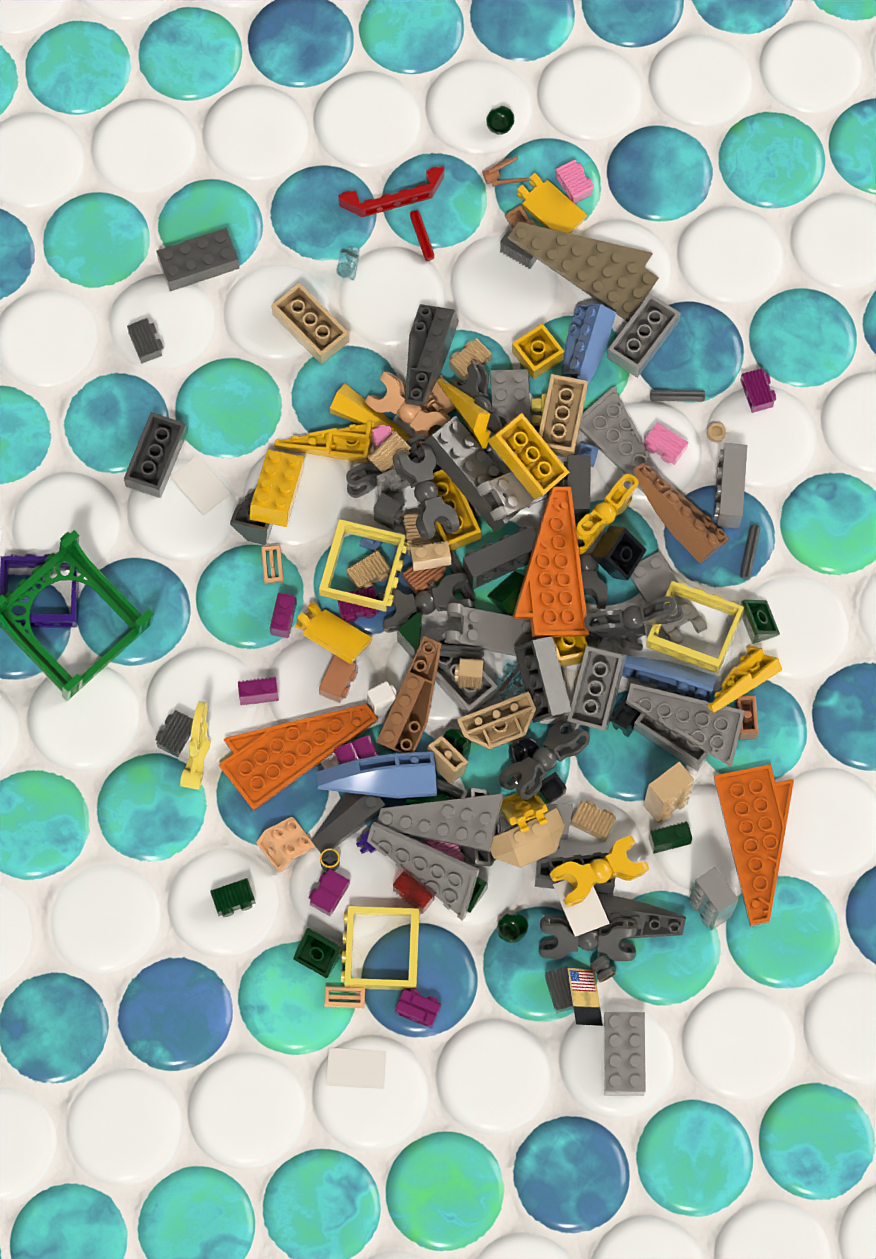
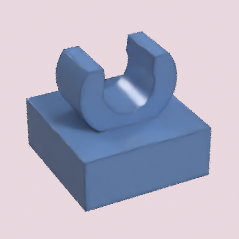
(586, 449)
(370, 544)

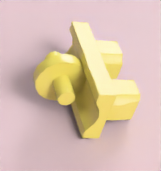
(537, 404)

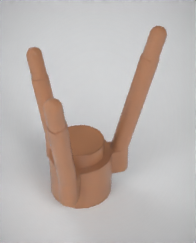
(492, 174)

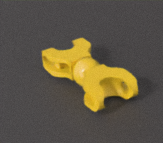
(605, 512)
(599, 871)

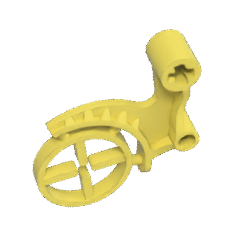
(198, 749)

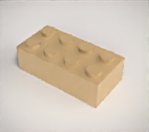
(310, 323)
(563, 414)
(669, 793)

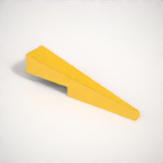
(352, 407)
(472, 414)
(347, 443)
(751, 672)

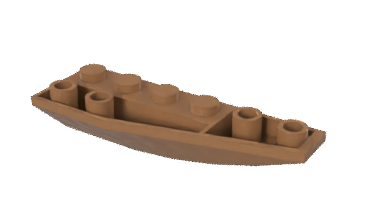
(680, 516)
(413, 703)

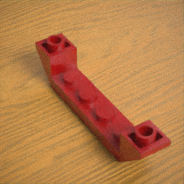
(350, 201)

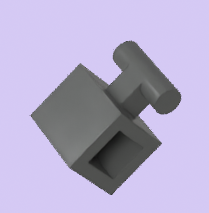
(631, 638)

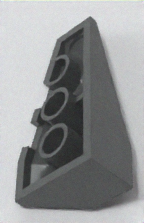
(251, 530)
(347, 818)

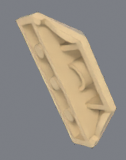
(499, 722)
(527, 847)

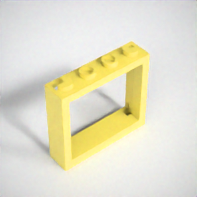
(371, 533)
(686, 654)
(348, 939)

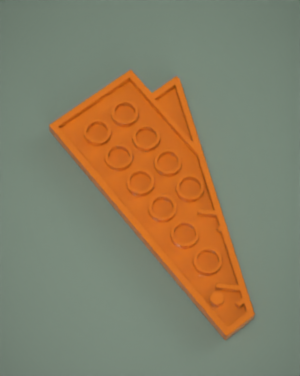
(553, 580)
(279, 755)
(755, 822)

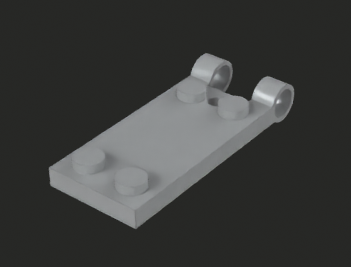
(509, 495)
(652, 581)
(489, 630)

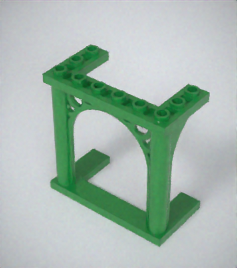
(70, 553)

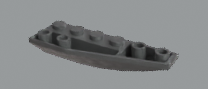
(428, 350)
(651, 920)

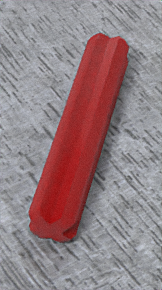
(422, 235)

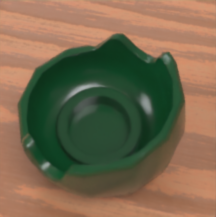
(500, 120)
(458, 741)
(512, 927)

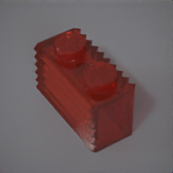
(413, 892)

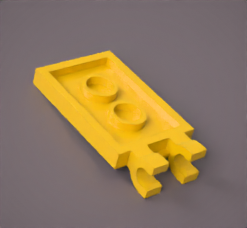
(550, 206)
(333, 633)
(519, 810)

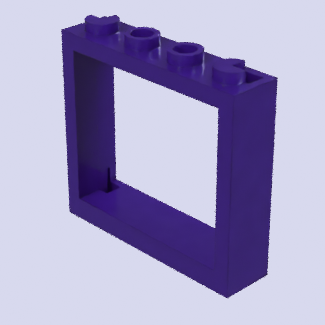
(40, 620)

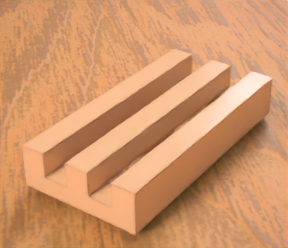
(273, 580)
(344, 997)

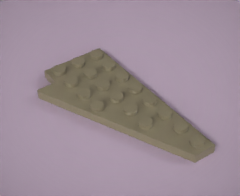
(601, 269)

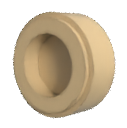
(716, 432)

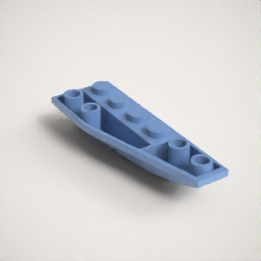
(587, 340)
(670, 676)
(384, 775)

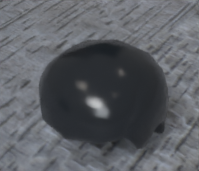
(521, 749)

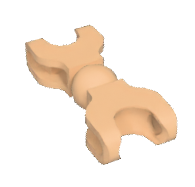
(394, 401)

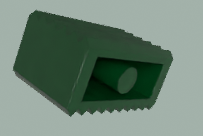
(670, 837)
(233, 897)

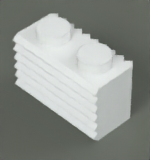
(381, 698)

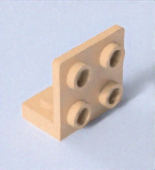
(284, 843)

